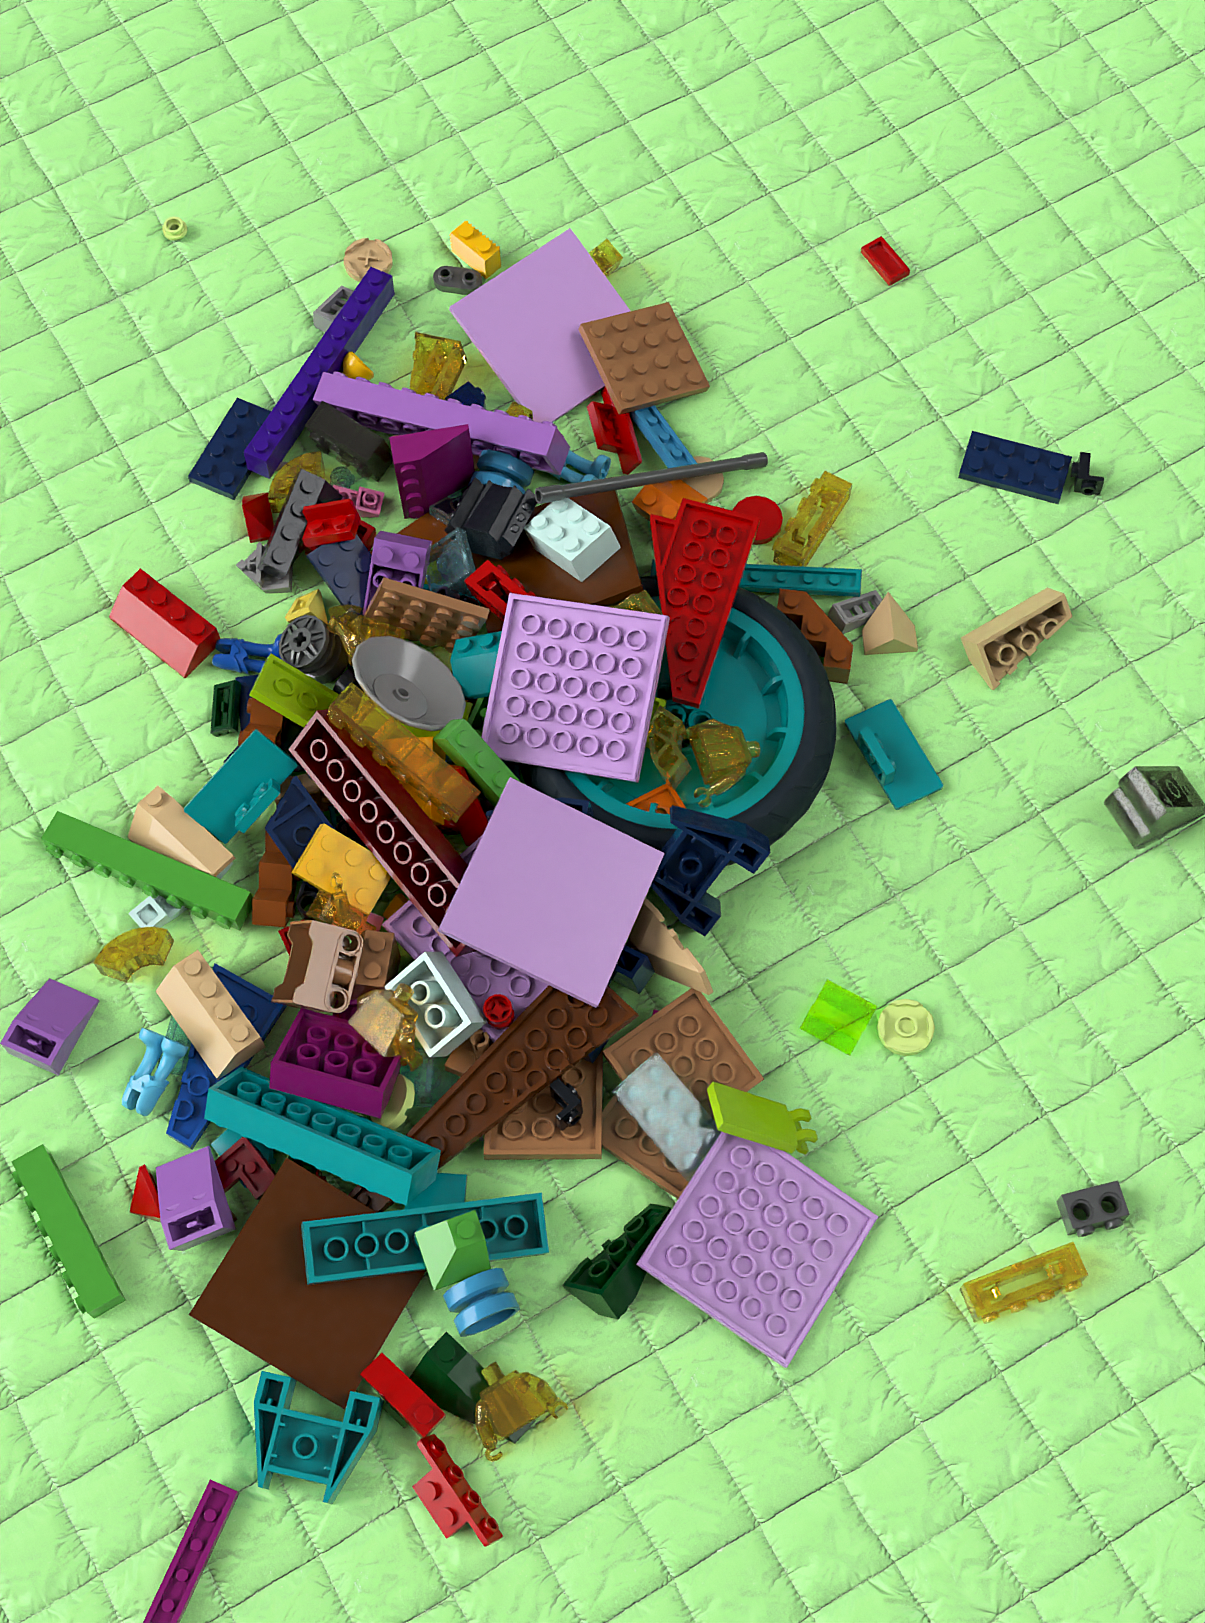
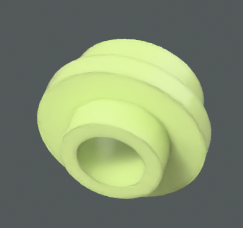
(174, 228)

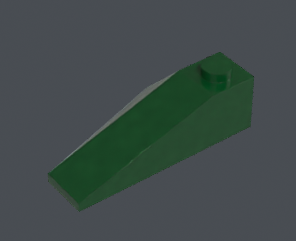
(613, 1278)
(454, 1380)

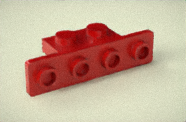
(614, 432)
(450, 1496)

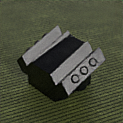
(493, 517)

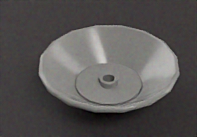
(408, 682)

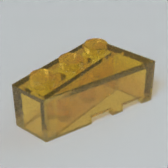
(436, 365)

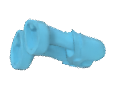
(593, 469)
(143, 1089)

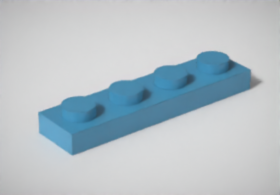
(662, 437)

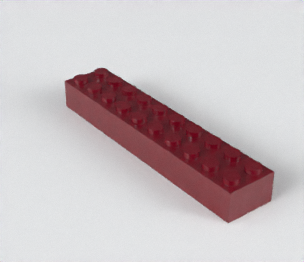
(384, 819)

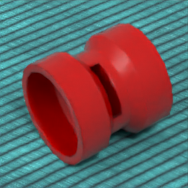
(497, 1005)

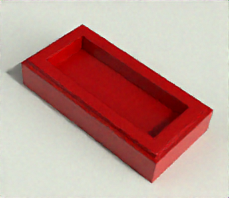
(885, 261)

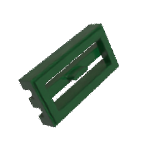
(229, 706)

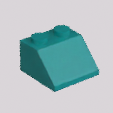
(474, 663)

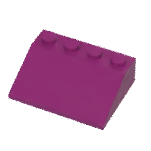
(431, 466)
(333, 1065)

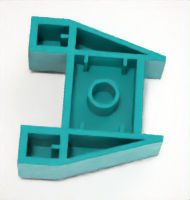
(310, 1444)

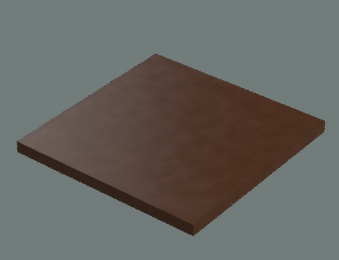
(606, 585)
(263, 1301)

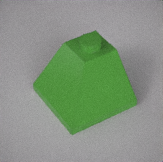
(453, 1250)

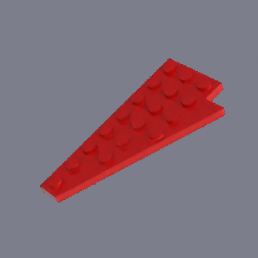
(698, 577)

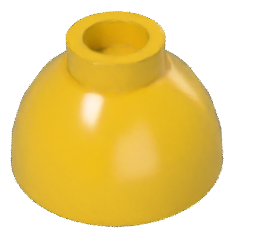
(354, 367)

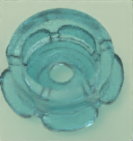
(342, 473)

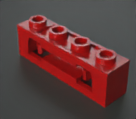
(486, 586)

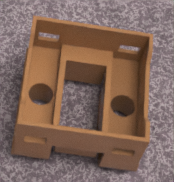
(319, 967)

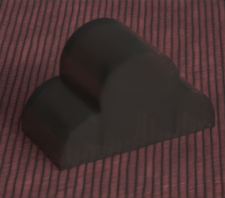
(1153, 803)

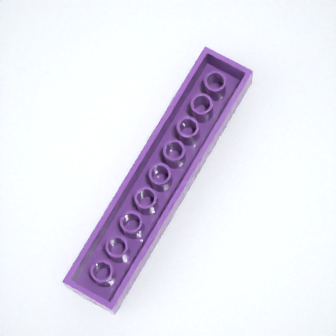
(405, 412)

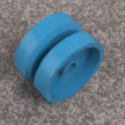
(502, 470)
(481, 1302)

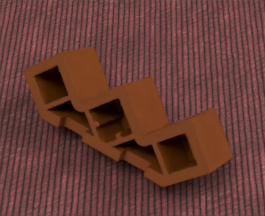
(820, 633)
(265, 720)
(275, 897)

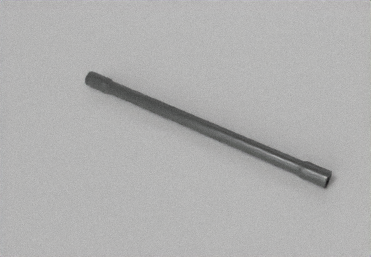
(559, 492)

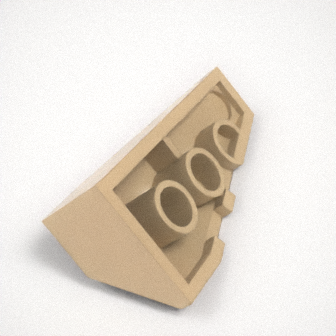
(666, 950)

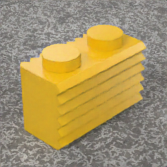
(475, 249)

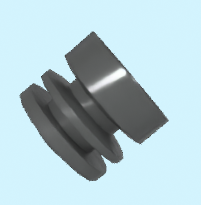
(313, 649)

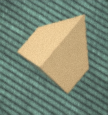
(889, 630)

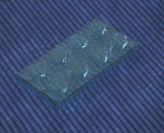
(668, 1114)

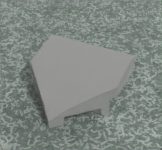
(264, 581)

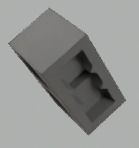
(1090, 1202)

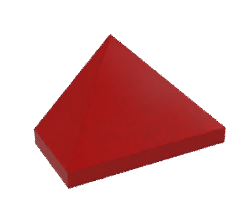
(258, 516)
(145, 1196)

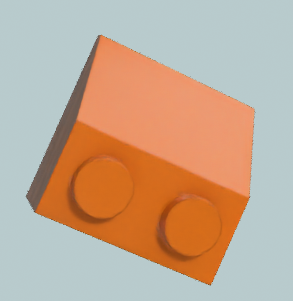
(664, 499)

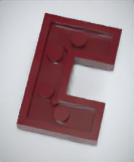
(245, 1163)

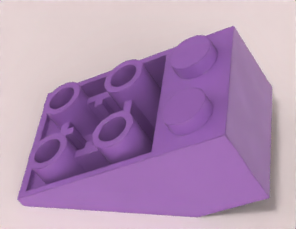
(397, 559)
(49, 1026)
(192, 1201)

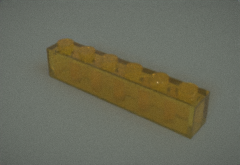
(403, 753)

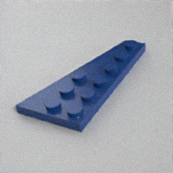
(188, 1113)

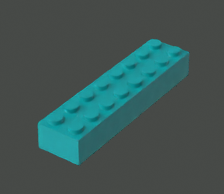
(323, 1136)
(387, 1243)

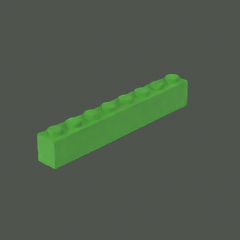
(148, 871)

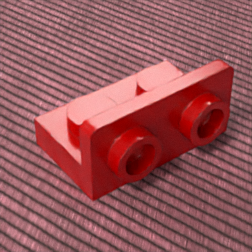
(330, 522)

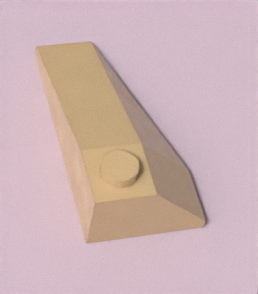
(168, 830)

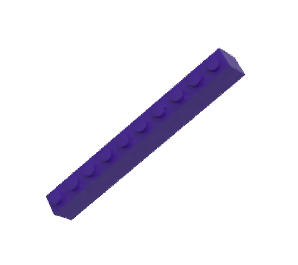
(297, 404)

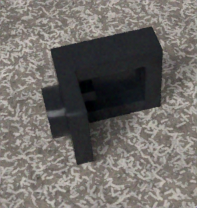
(1084, 482)
(568, 1099)

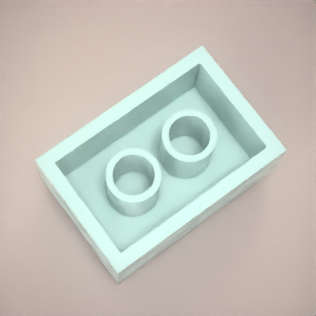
(572, 538)
(442, 1002)

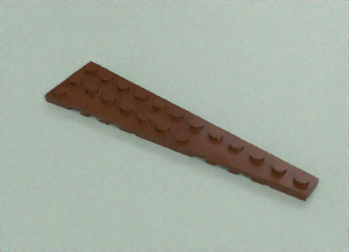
(523, 1061)

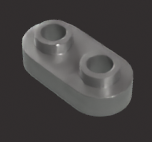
(456, 280)

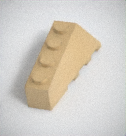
(1013, 635)

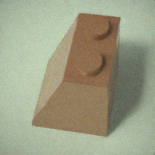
(377, 962)

